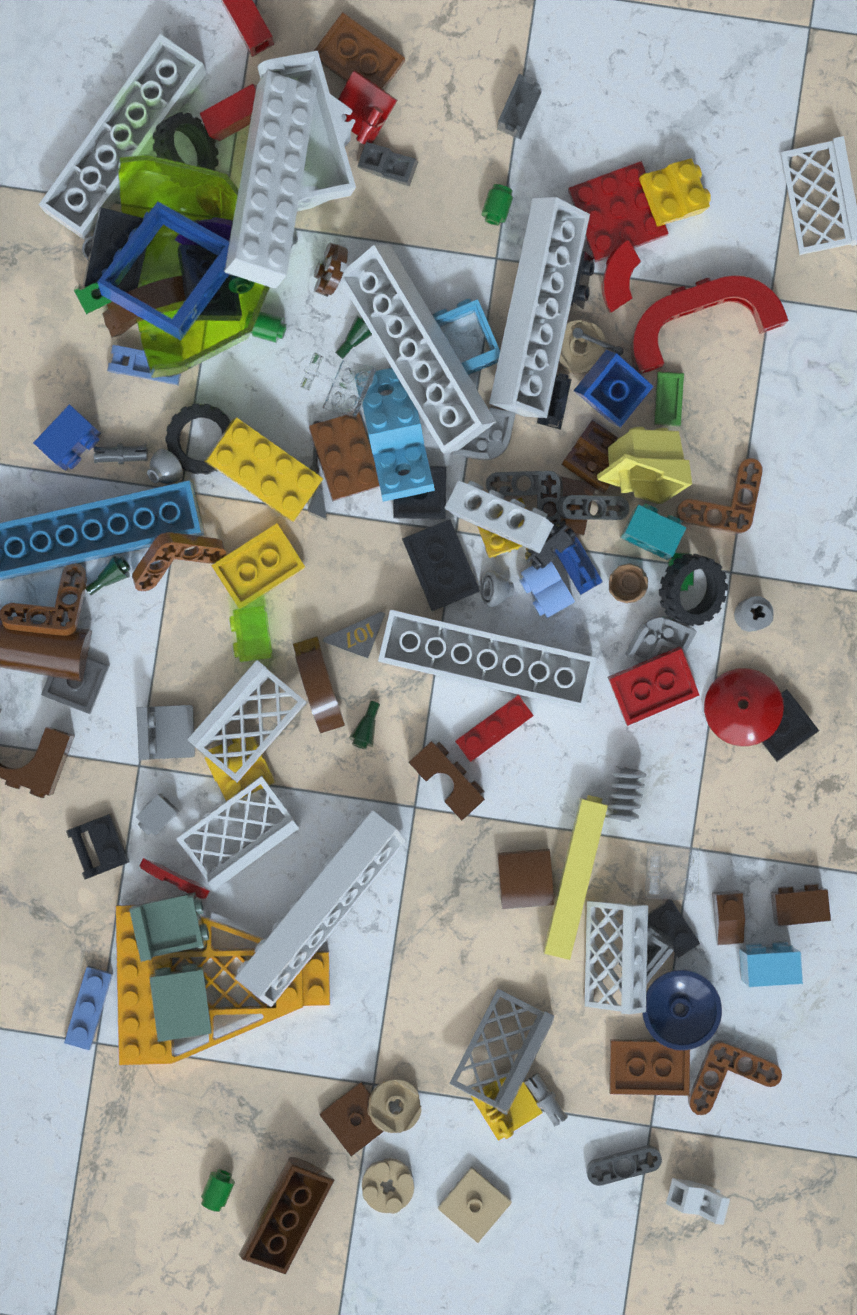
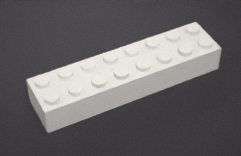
(125, 129)
(271, 180)
(539, 307)
(416, 348)
(487, 659)
(320, 908)

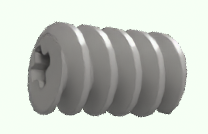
(763, 611)
(626, 794)

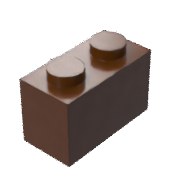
(800, 905)

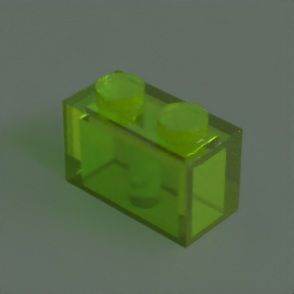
(252, 634)

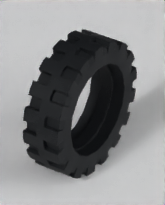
(196, 133)
(177, 424)
(674, 579)

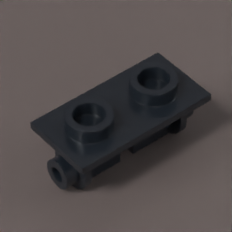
(581, 289)
(557, 403)
(559, 538)

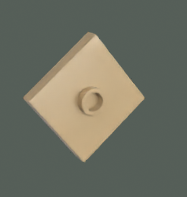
(474, 1204)

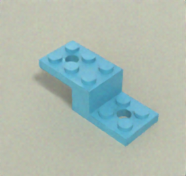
(396, 438)

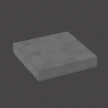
(76, 693)

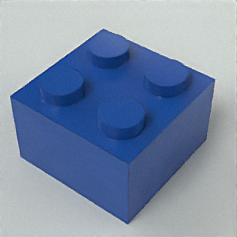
(613, 388)
(67, 438)

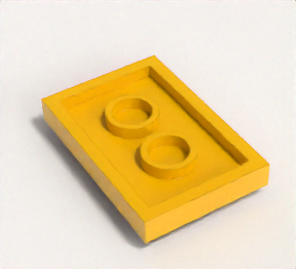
(258, 566)

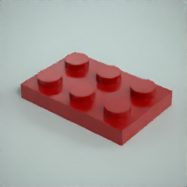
(653, 686)

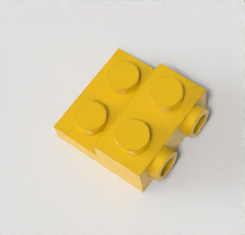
(675, 192)
(229, 786)

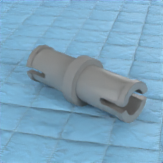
(546, 1099)

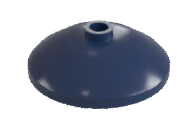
(700, 1014)

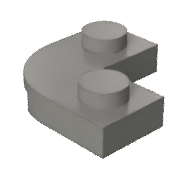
(492, 441)
(659, 632)

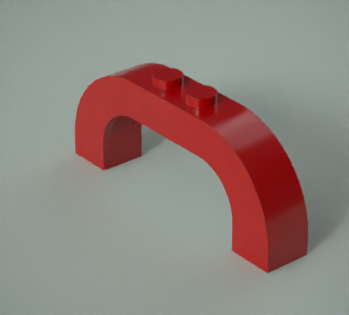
(750, 293)

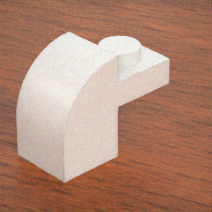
(698, 1199)

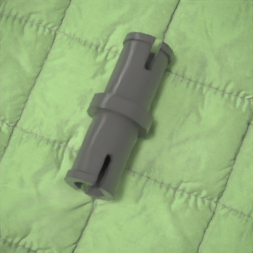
(120, 453)

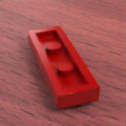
(494, 728)

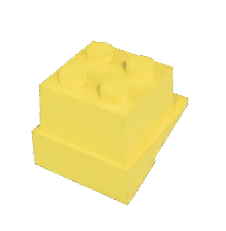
(648, 464)

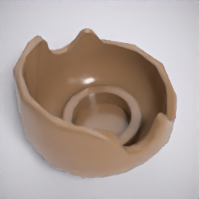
(628, 583)

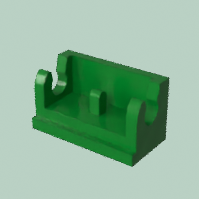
(90, 299)

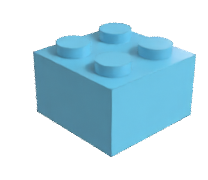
(770, 965)

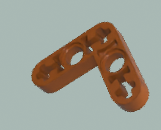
(736, 507)
(170, 547)
(55, 614)
(721, 1067)

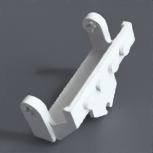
(326, 165)

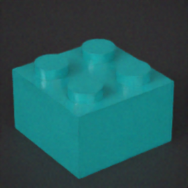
(653, 531)

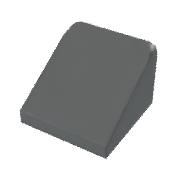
(317, 505)

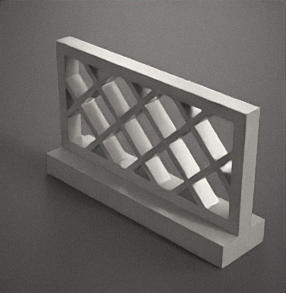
(523, 1060)

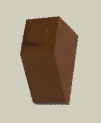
(729, 917)

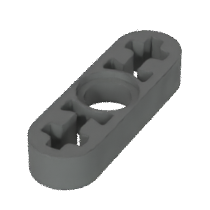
(584, 514)
(641, 1154)

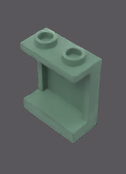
(169, 925)
(180, 1002)

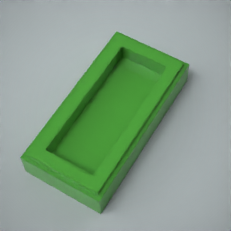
(669, 398)

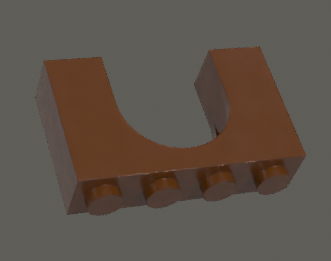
(46, 766)

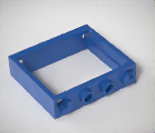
(136, 244)

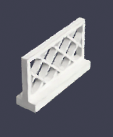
(844, 189)
(231, 705)
(248, 853)
(632, 957)

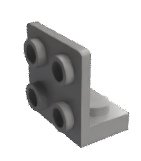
(165, 732)

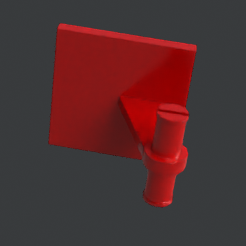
(369, 107)

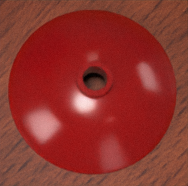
(747, 725)

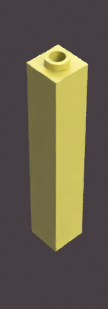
(575, 877)

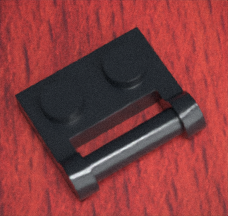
(105, 842)

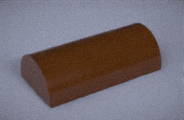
(45, 653)
(287, 1215)

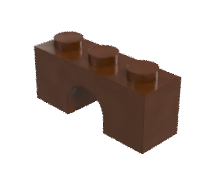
(465, 795)

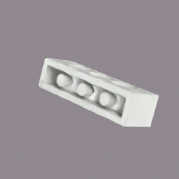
(530, 535)

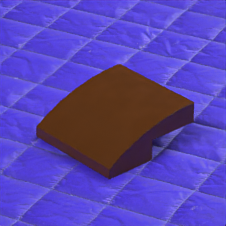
(591, 455)
(525, 878)

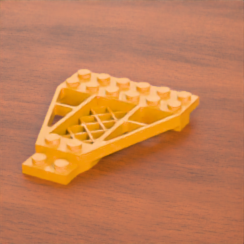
(135, 1006)

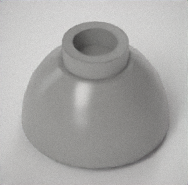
(165, 467)
(495, 588)

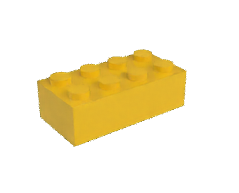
(263, 469)

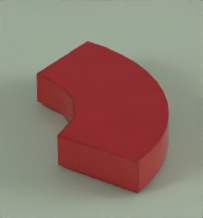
(617, 275)
(182, 882)

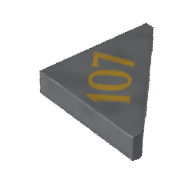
(357, 637)

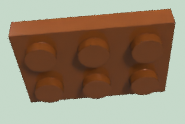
(353, 48)
(344, 456)
(648, 1068)

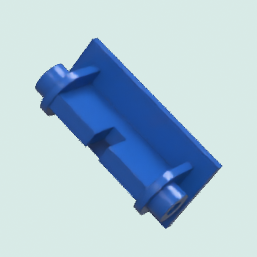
(579, 567)

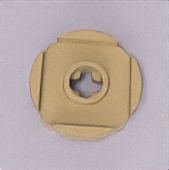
(575, 361)
(409, 1104)
(388, 1201)

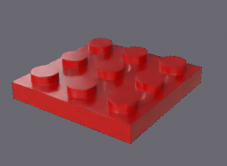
(616, 211)

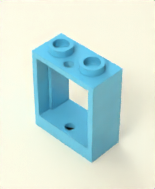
(464, 309)

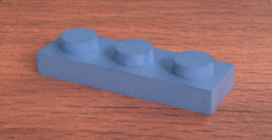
(88, 1008)

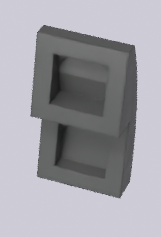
(387, 164)

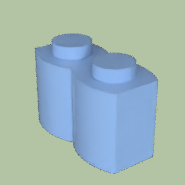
(547, 589)

